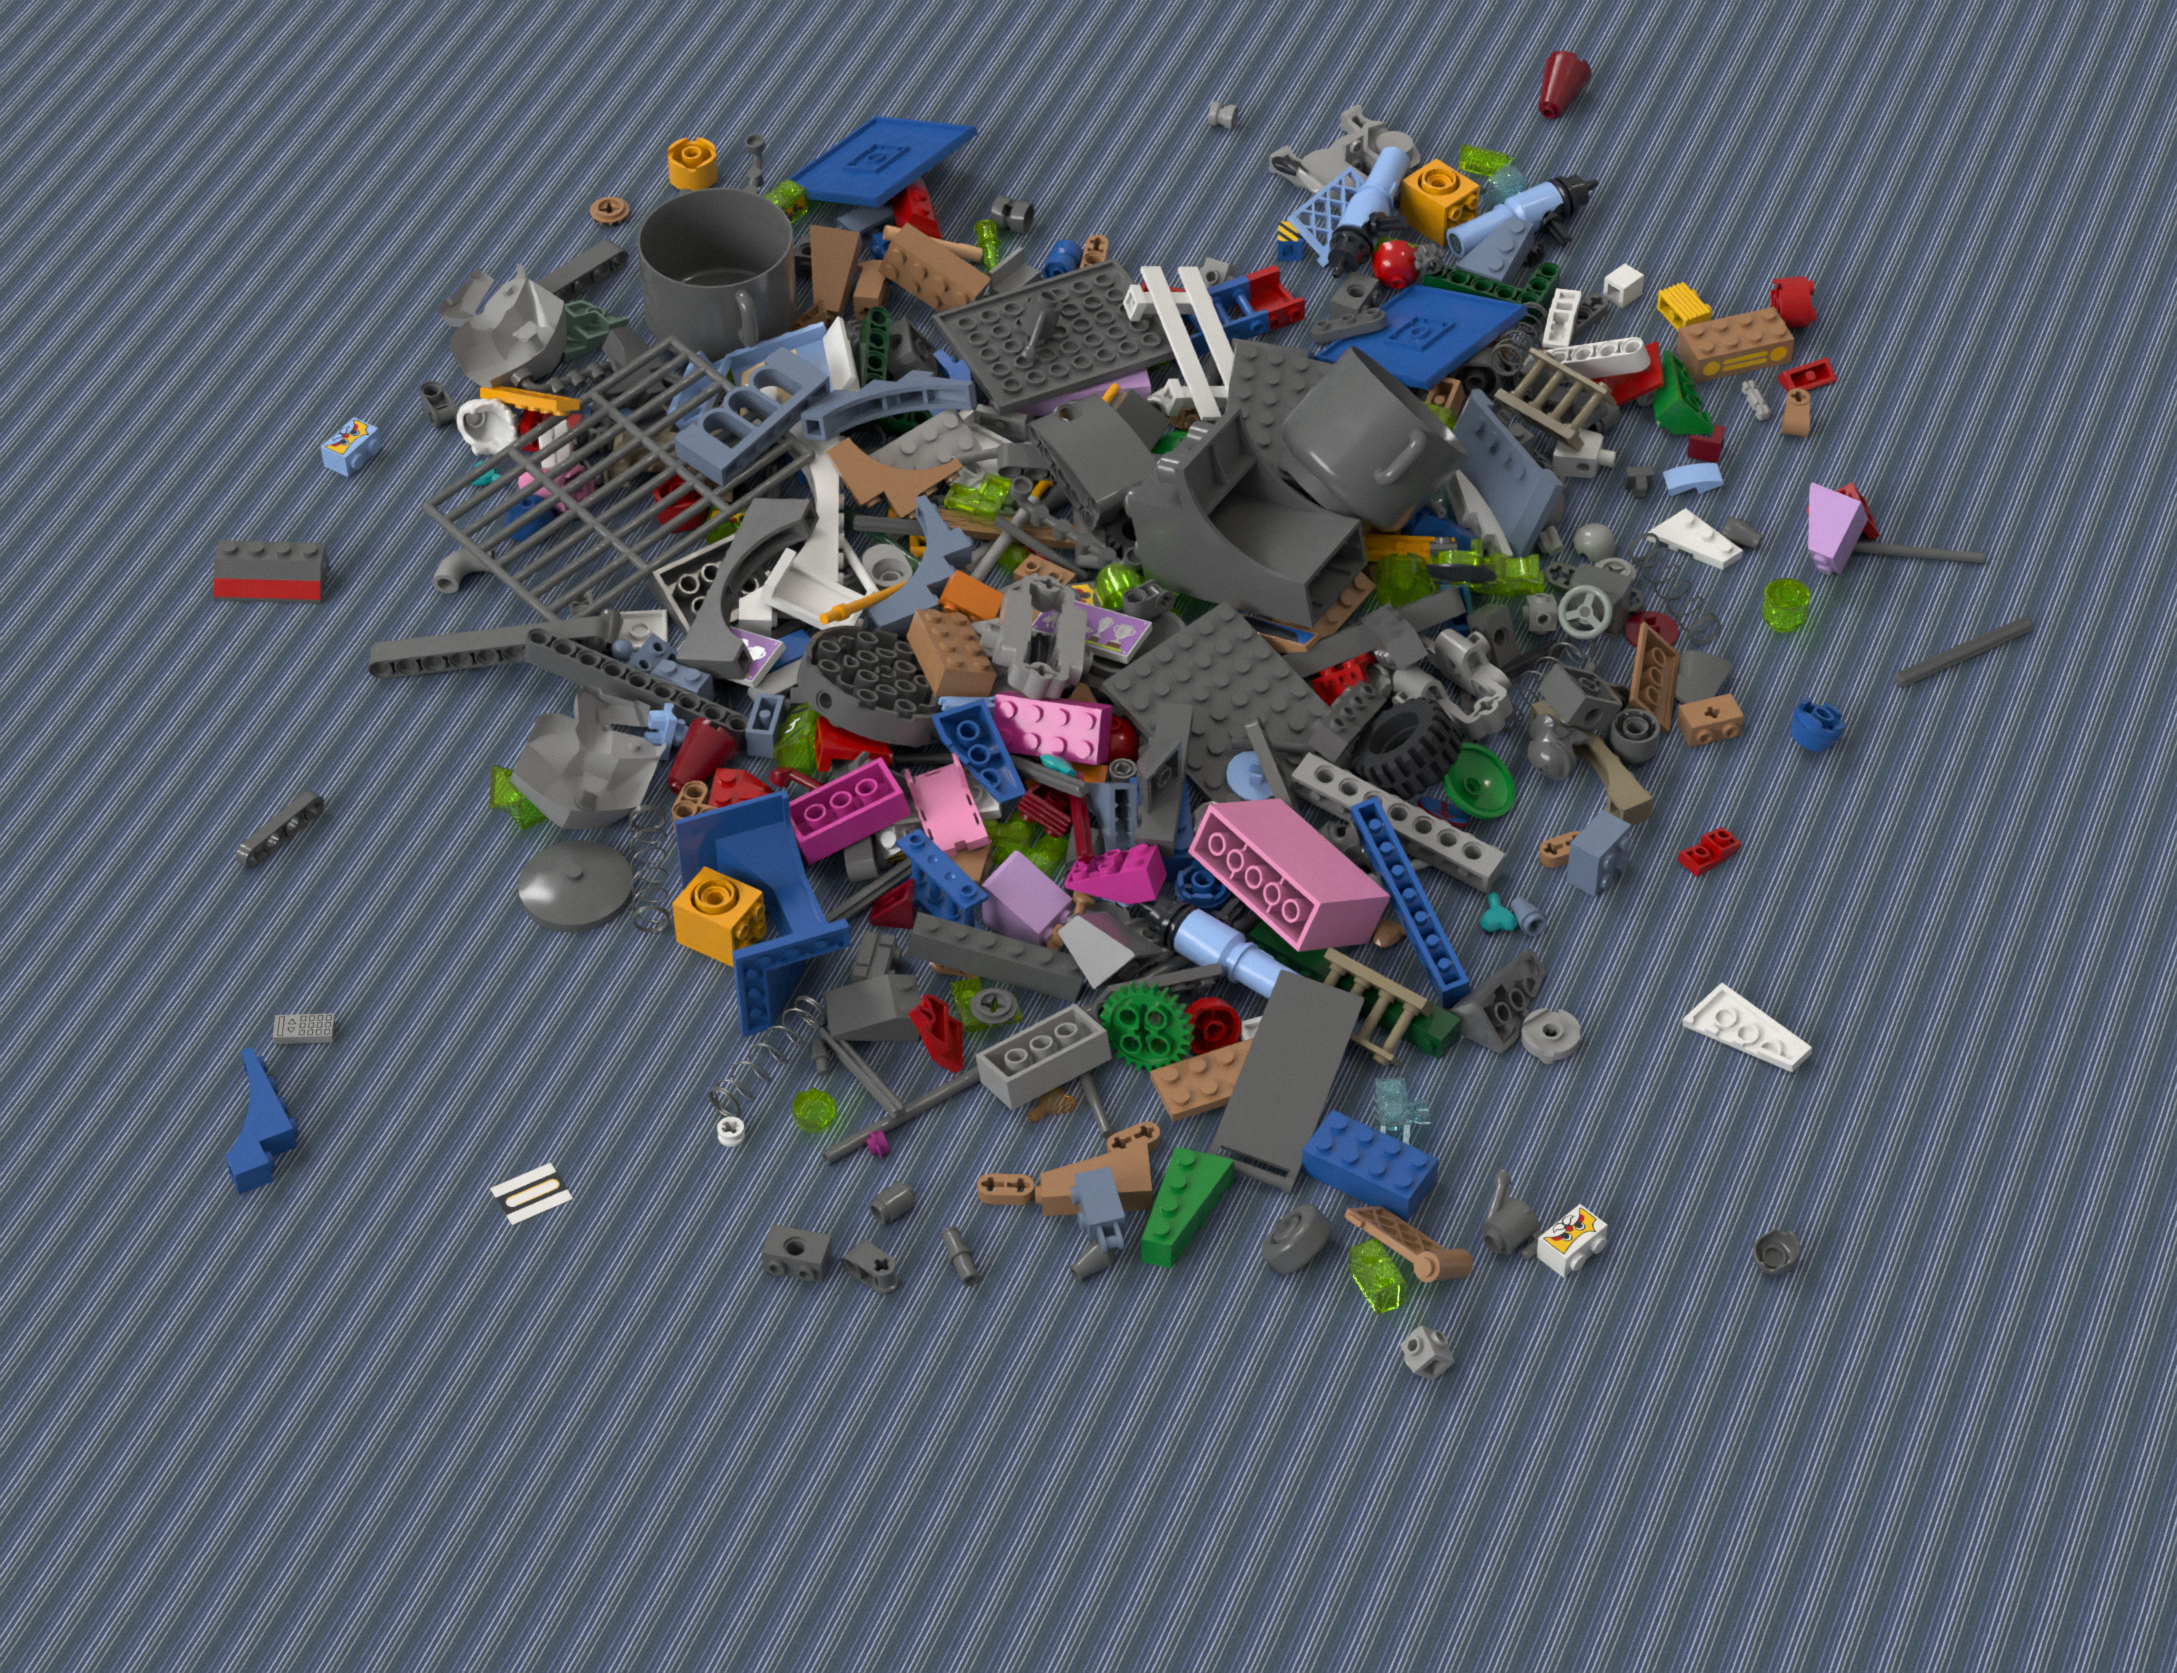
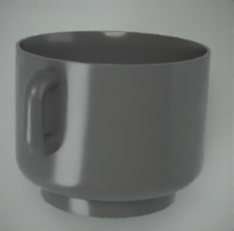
(718, 270)
(1368, 445)

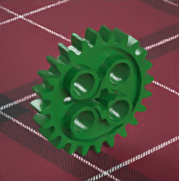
(1123, 1026)

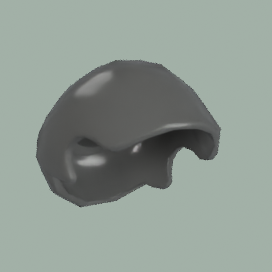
(1776, 1252)

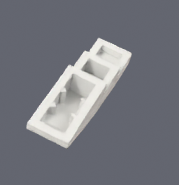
(1561, 318)
(1475, 514)

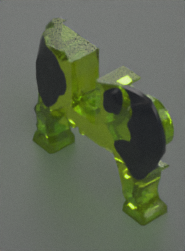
(1486, 575)

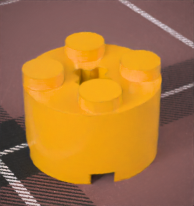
(692, 164)

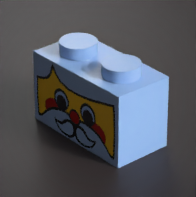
(351, 447)

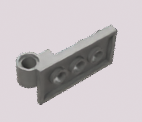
(1191, 981)

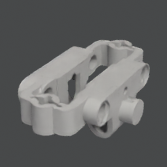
(1012, 636)
(1465, 664)

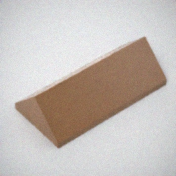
(1654, 676)

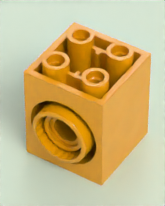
(1438, 200)
(719, 915)

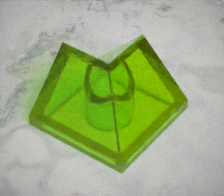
(509, 799)

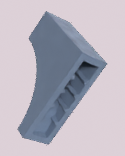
(1116, 812)

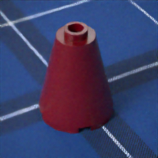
(1562, 82)
(701, 754)

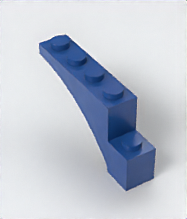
(1428, 524)
(265, 1129)

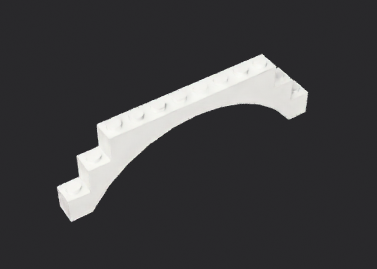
(821, 549)

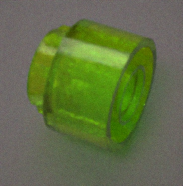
(1112, 584)
(1785, 604)

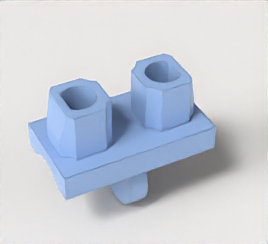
(670, 729)

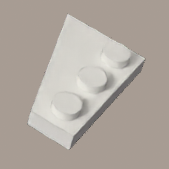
(1694, 536)

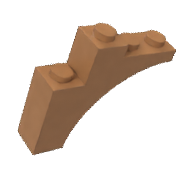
(871, 479)

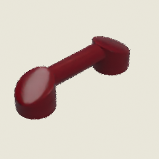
(784, 775)

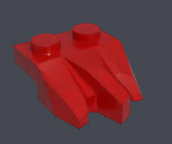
(735, 786)
(939, 1032)

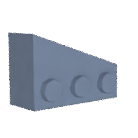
(1501, 252)

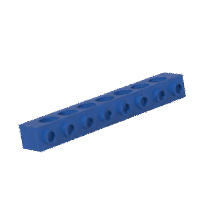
(1410, 902)

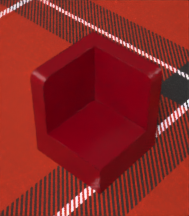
(1707, 448)

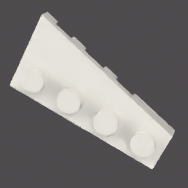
(1745, 1027)

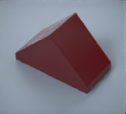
(896, 907)

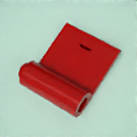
(1633, 385)

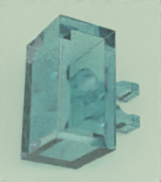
(1394, 1111)

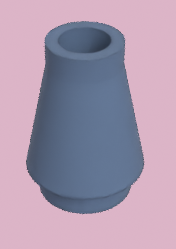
(1530, 918)

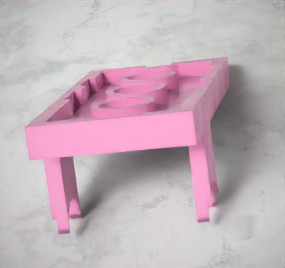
(945, 801)

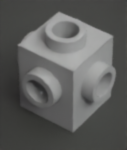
(1216, 272)
(1538, 605)
(1427, 1352)

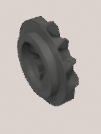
(985, 999)

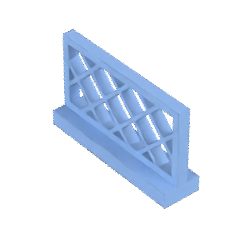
(1309, 232)

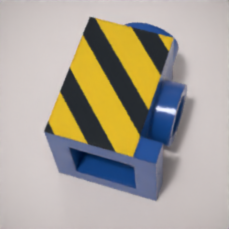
(1289, 243)

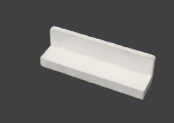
(840, 358)

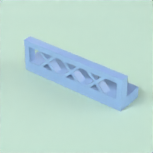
(722, 367)

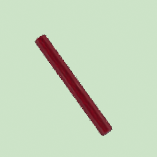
(1081, 826)

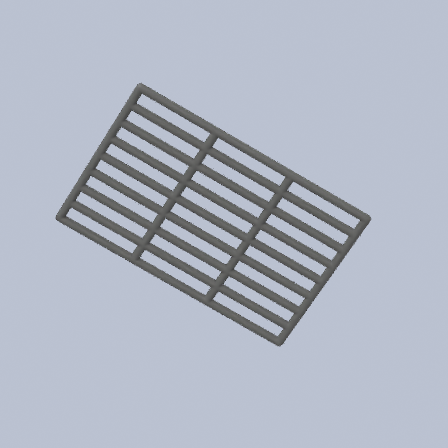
(580, 509)

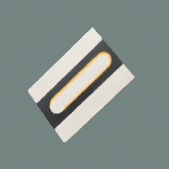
(531, 1193)

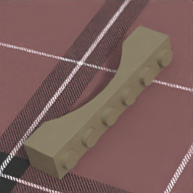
(1624, 794)

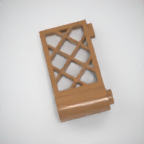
(1429, 1258)

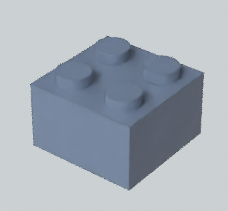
(1599, 853)

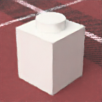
(1623, 285)

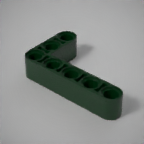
(1538, 289)
(877, 357)

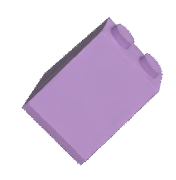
(1833, 528)
(1024, 901)

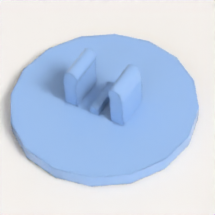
(1247, 777)

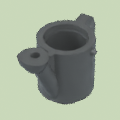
(1040, 320)
(1509, 1222)

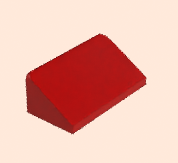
(1808, 376)

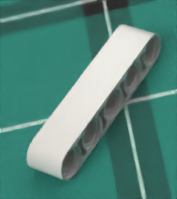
(1602, 358)

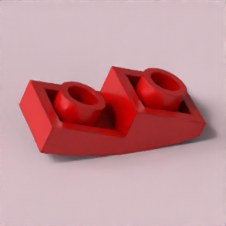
(1712, 851)

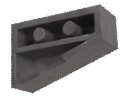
(1394, 640)

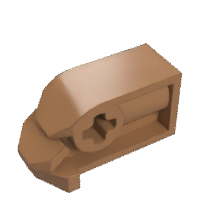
(871, 288)

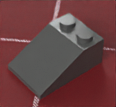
(874, 1009)

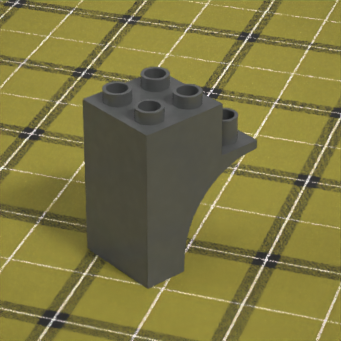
(1231, 530)

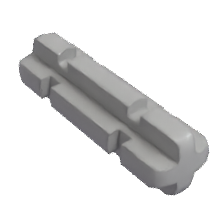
(1756, 400)

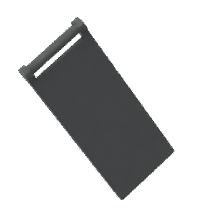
(1287, 1077)

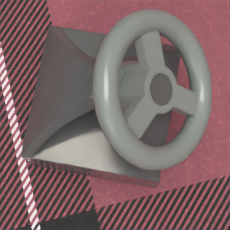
(1596, 603)

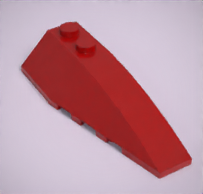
(915, 207)

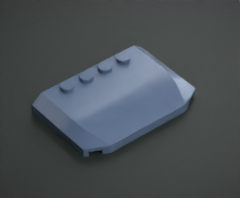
(1505, 475)

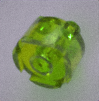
(1401, 579)

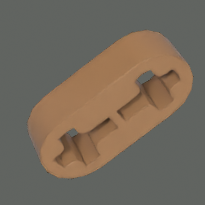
(1556, 850)
(1132, 1136)
(1005, 1189)

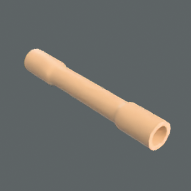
(962, 250)

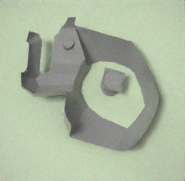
(517, 329)
(579, 770)

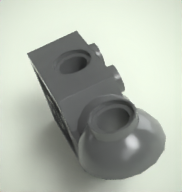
(909, 351)
(1583, 697)

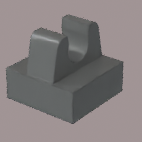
(1638, 479)

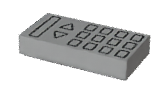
(304, 1028)

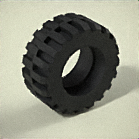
(1407, 748)

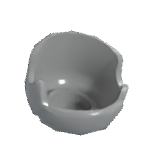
(1595, 542)

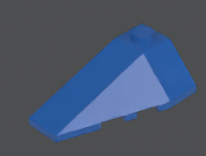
(978, 744)

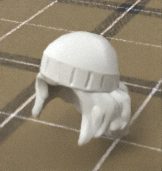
(487, 425)

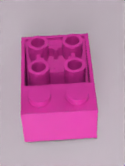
(1121, 875)

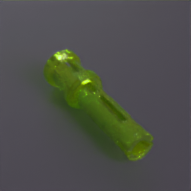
(988, 242)

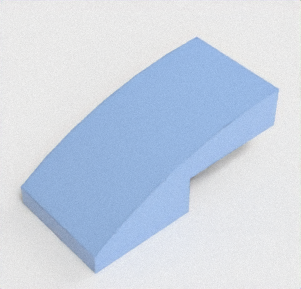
(1700, 476)

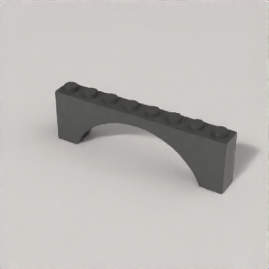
(765, 530)

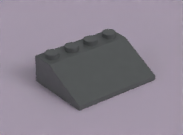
(685, 583)

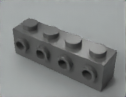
(1345, 720)

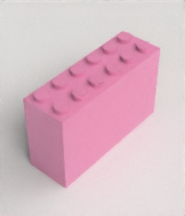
(1289, 874)

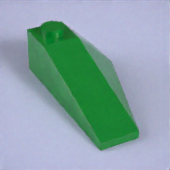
(1677, 402)

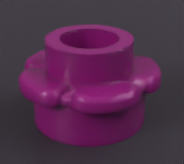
(877, 1144)

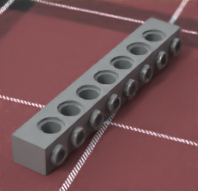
(1428, 847)

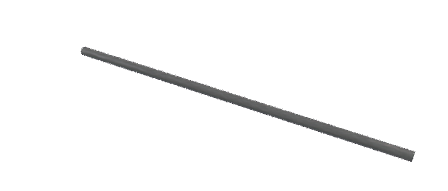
(972, 1076)

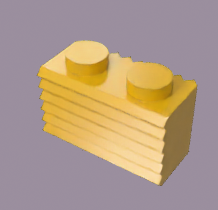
(1682, 306)

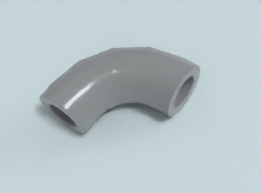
(455, 567)

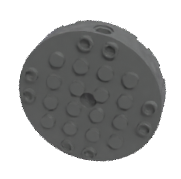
(869, 685)

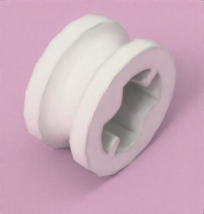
(728, 1138)

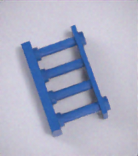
(1224, 296)
(941, 884)

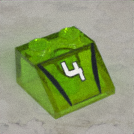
(796, 740)

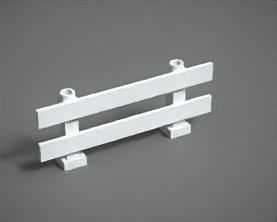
(1169, 307)

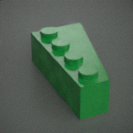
(1184, 1200)

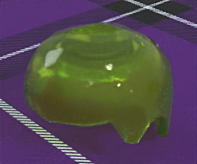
(813, 1110)

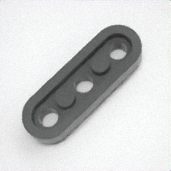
(1349, 325)

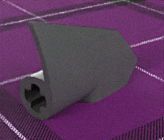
(1700, 676)

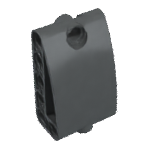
(1092, 457)

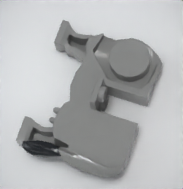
(1358, 148)

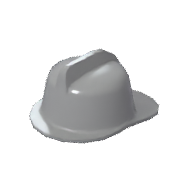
(886, 565)

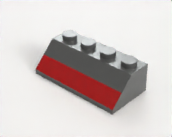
(270, 571)

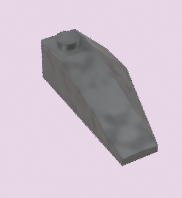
(1500, 1003)

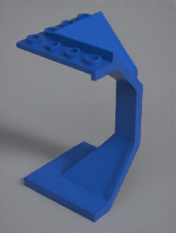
(759, 848)

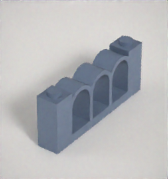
(780, 370)

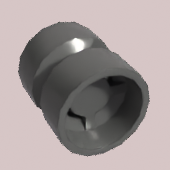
(1016, 215)

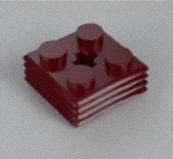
(1048, 808)

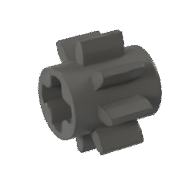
(1429, 259)

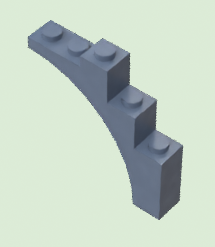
(881, 398)
(943, 554)

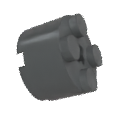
(1478, 373)

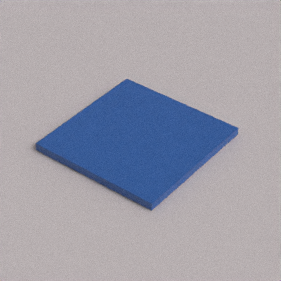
(880, 160)
(1430, 333)

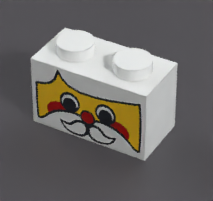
(1572, 1241)

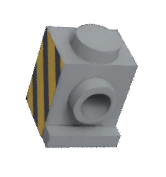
(887, 841)

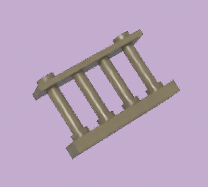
(1551, 422)
(1388, 993)

